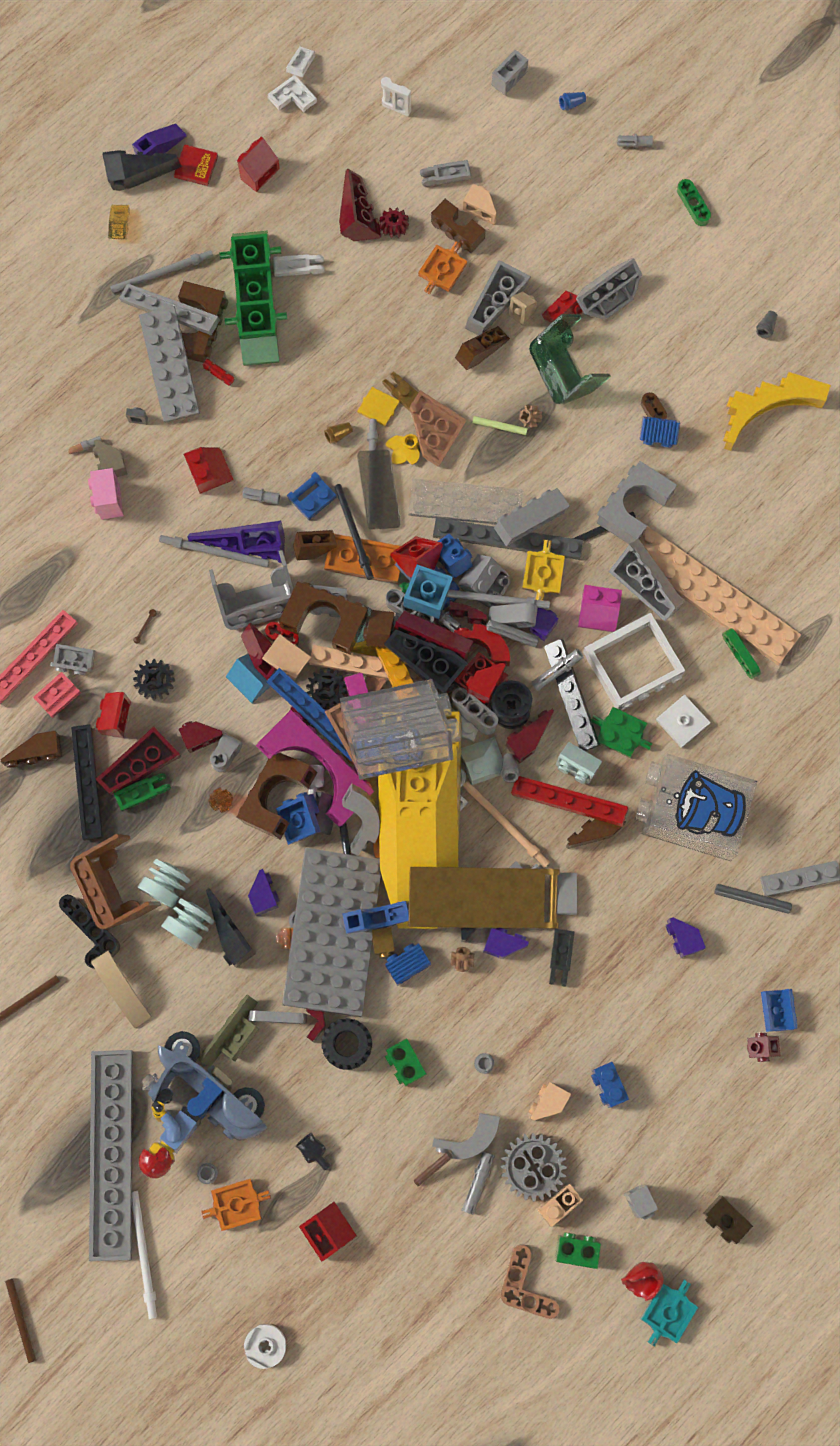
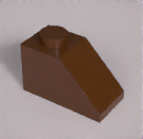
(313, 544)

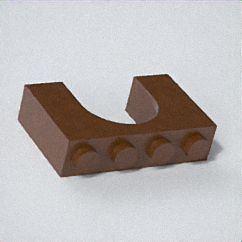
(206, 299)
(307, 598)
(277, 770)

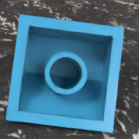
(427, 591)

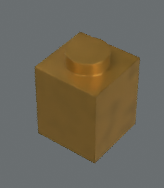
(383, 942)

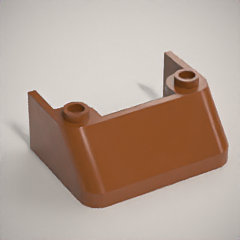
(99, 889)

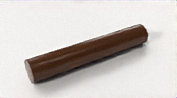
(433, 1168)

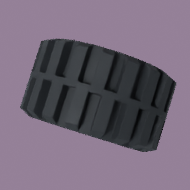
(329, 1039)

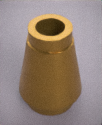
(337, 432)

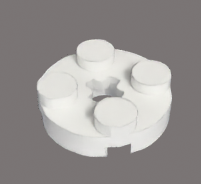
(253, 1349)

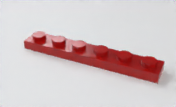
(570, 801)

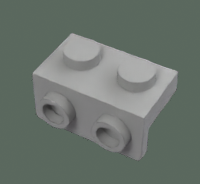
(73, 658)

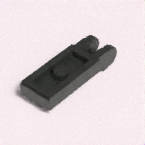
(561, 954)

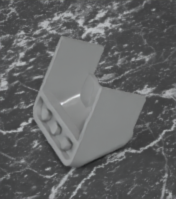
(254, 604)

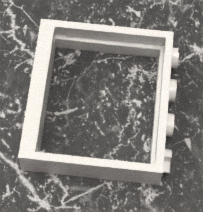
(617, 636)

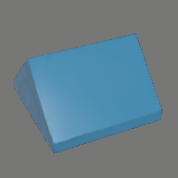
(247, 678)

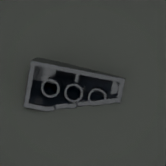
(131, 170)
(426, 659)

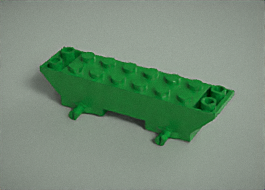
(254, 297)

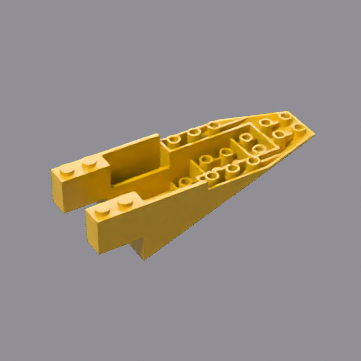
(419, 821)

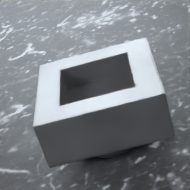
(136, 415)

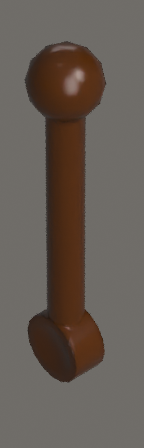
(152, 613)

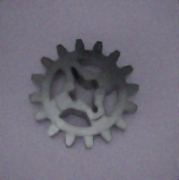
(332, 684)
(148, 685)

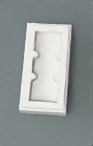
(300, 61)

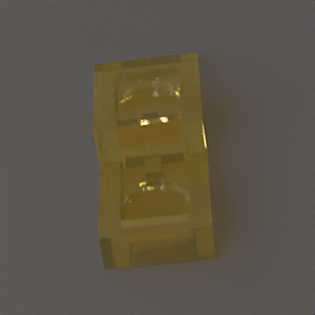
(118, 222)

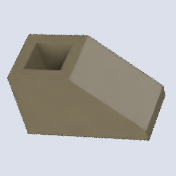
(109, 458)

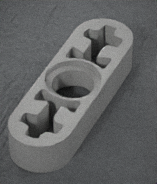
(278, 1017)

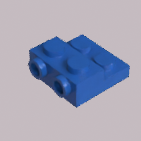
(301, 816)

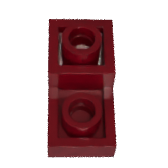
(474, 615)

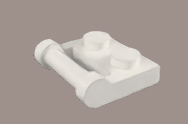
(400, 98)

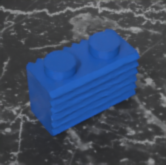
(659, 431)
(407, 964)

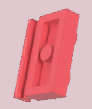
(57, 695)

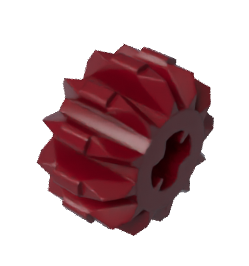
(394, 222)

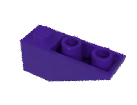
(159, 140)

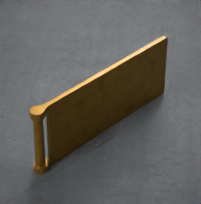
(481, 897)

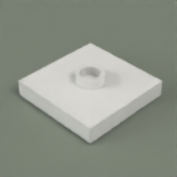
(682, 721)

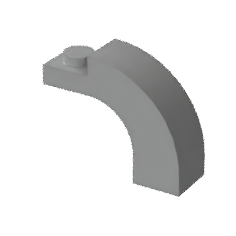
(364, 806)
(478, 1142)

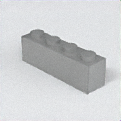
(532, 516)

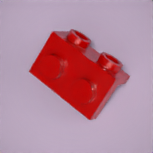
(563, 305)

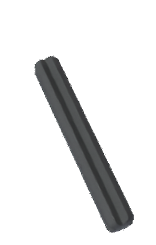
(752, 898)

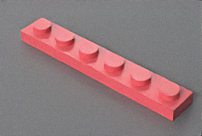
(35, 653)

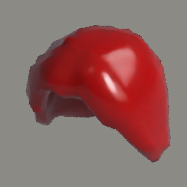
(644, 1280)

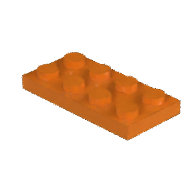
(345, 559)

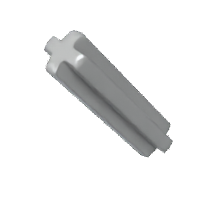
(512, 633)

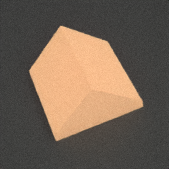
(286, 657)

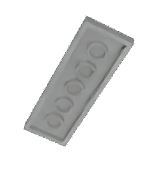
(169, 364)

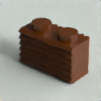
(378, 628)

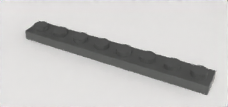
(487, 536)

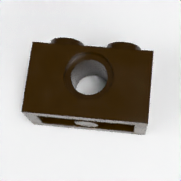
(739, 1224)

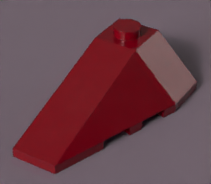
(356, 213)

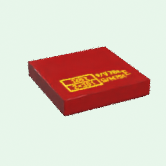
(196, 165)

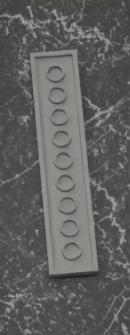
(111, 1156)

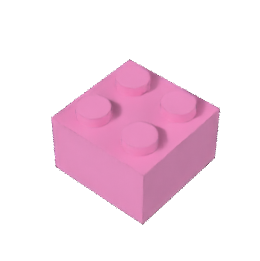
(106, 493)

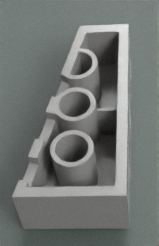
(496, 296)
(646, 580)

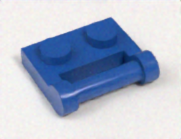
(315, 500)

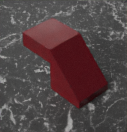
(319, 1026)

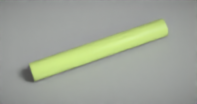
(499, 425)

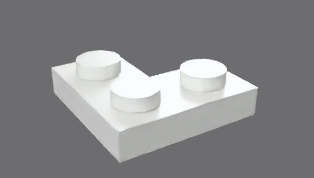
(293, 91)

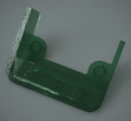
(556, 364)

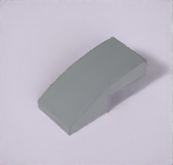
(567, 894)

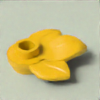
(402, 451)

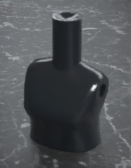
(313, 1150)

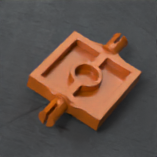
(442, 268)
(236, 1204)

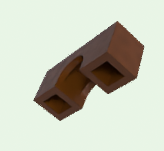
(468, 235)

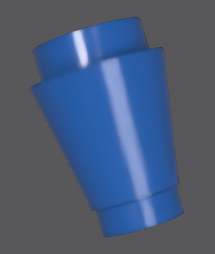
(571, 100)

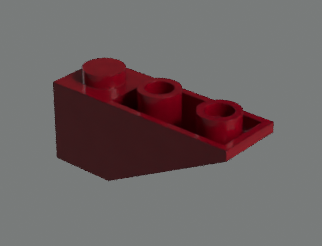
(257, 646)
(526, 741)

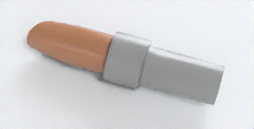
(84, 445)

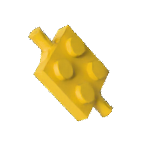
(543, 571)

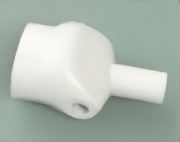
(318, 780)

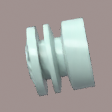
(164, 883)
(188, 923)

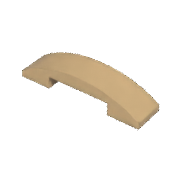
(120, 989)

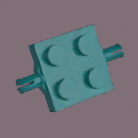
(669, 1313)

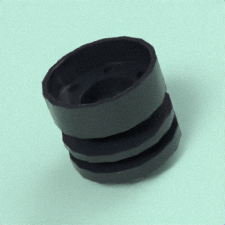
(511, 695)

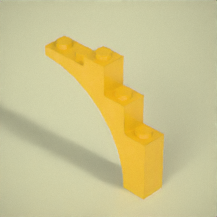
(791, 391)

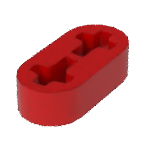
(283, 632)

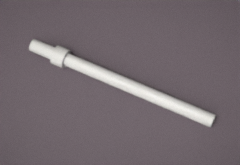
(149, 1295)

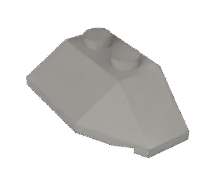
(610, 290)

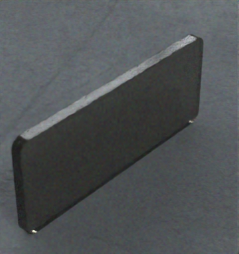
(378, 489)

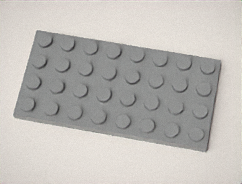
(324, 963)

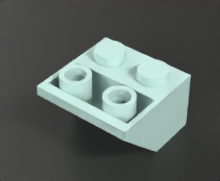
(578, 763)

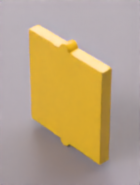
(378, 406)

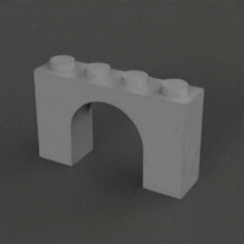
(640, 480)

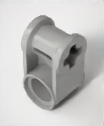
(227, 750)

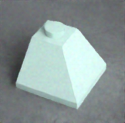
(482, 760)

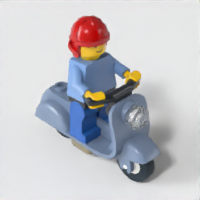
(236, 1112)

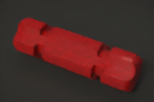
(218, 372)

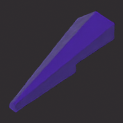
(254, 539)

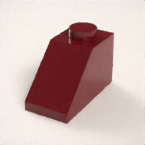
(198, 735)

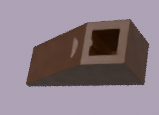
(480, 347)
(39, 747)
(592, 832)

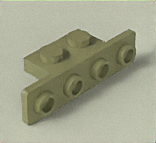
(233, 1035)

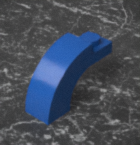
(376, 918)

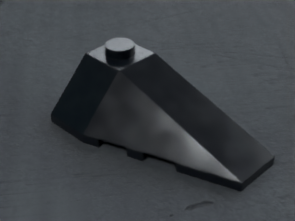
(231, 939)

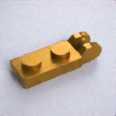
(403, 392)

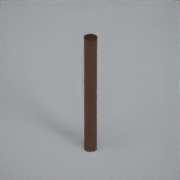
(29, 997)
(20, 1320)

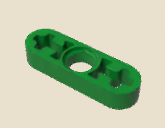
(693, 210)
(741, 653)

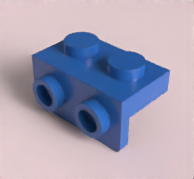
(779, 1010)

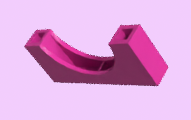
(294, 734)

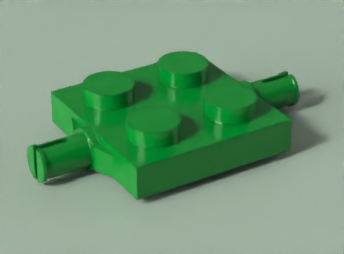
(621, 732)

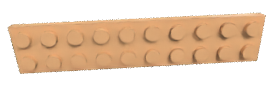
(720, 599)

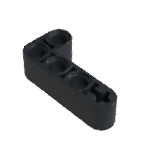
(87, 928)

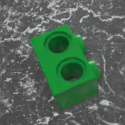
(410, 1060)
(576, 1256)

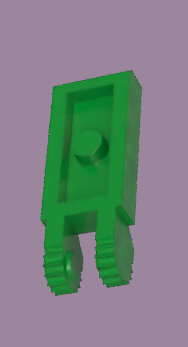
(140, 792)

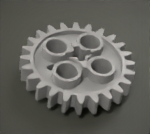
(517, 1176)

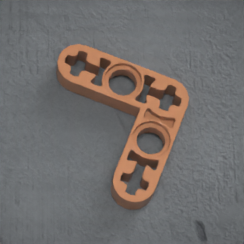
(517, 1286)

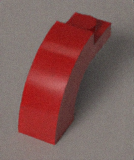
(490, 641)

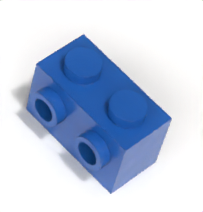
(454, 557)
(610, 1085)

